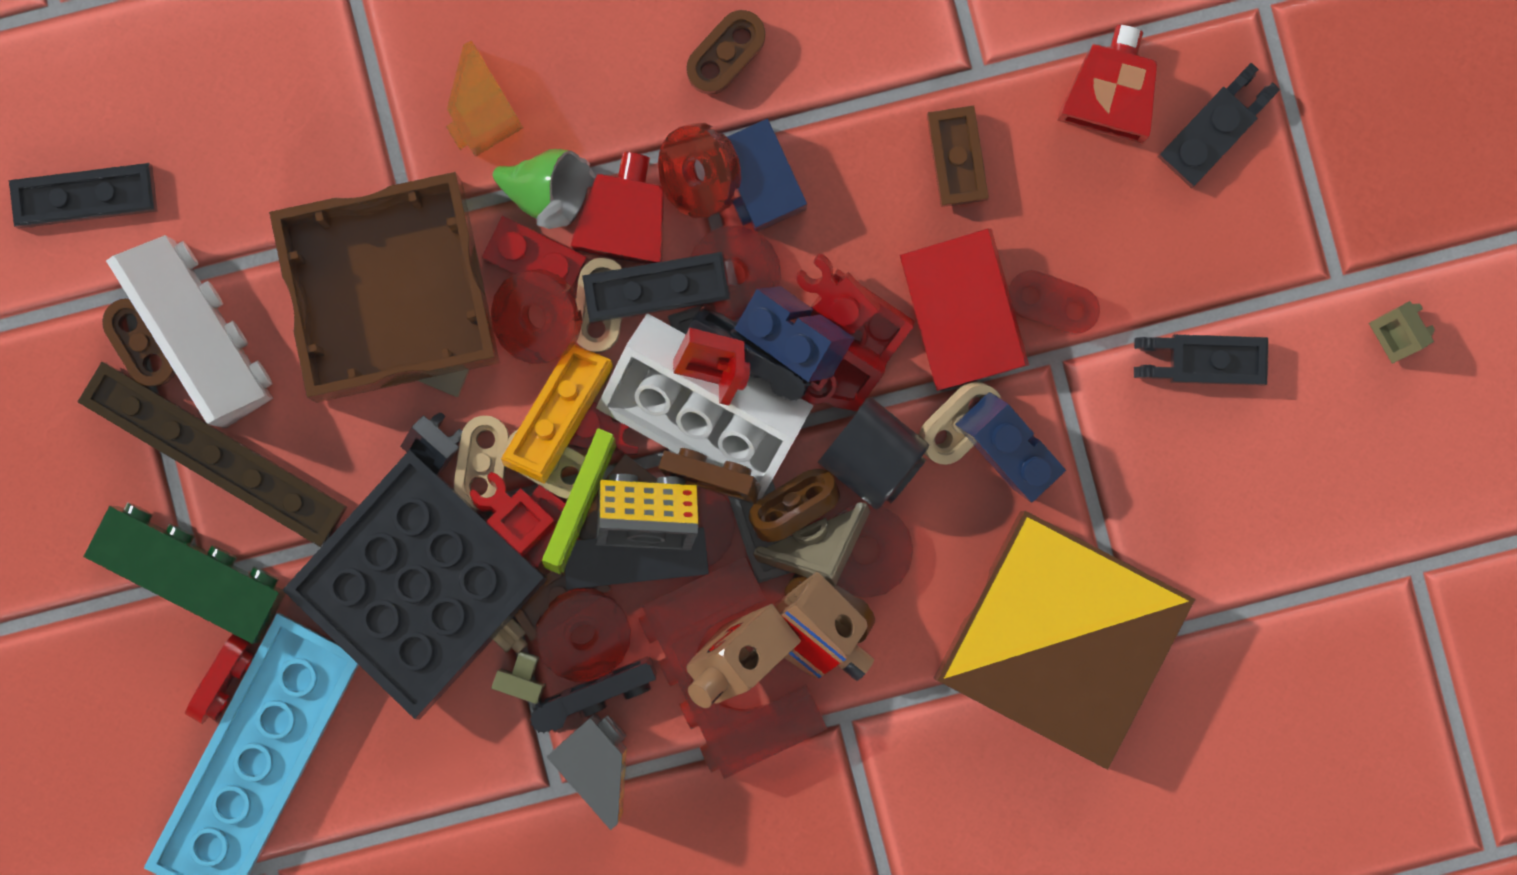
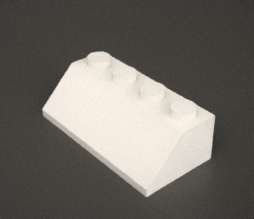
(191, 330)
(687, 411)

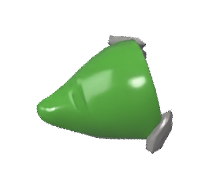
(548, 186)

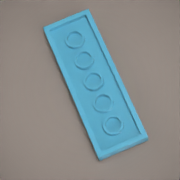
(255, 754)

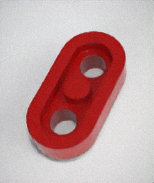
(210, 695)

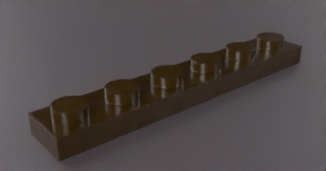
(212, 454)

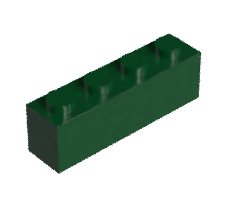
(184, 573)

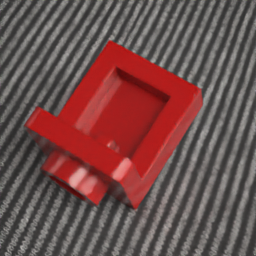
(713, 360)

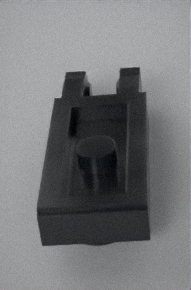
(1215, 129)
(1208, 359)
(781, 378)
(591, 695)

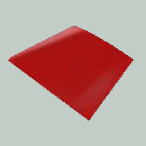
(865, 358)

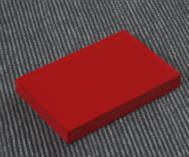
(964, 309)

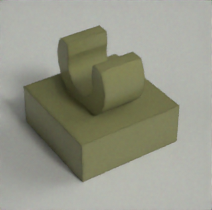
(1402, 331)
(520, 681)

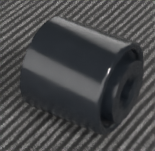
(875, 455)

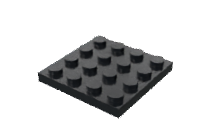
(414, 585)

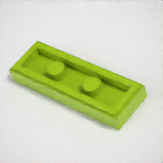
(579, 501)

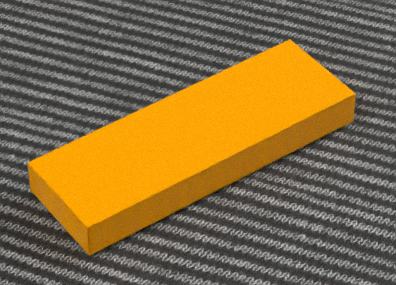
(557, 413)

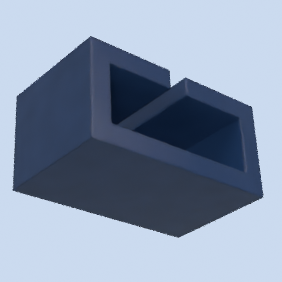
(767, 183)
(807, 347)
(1010, 447)

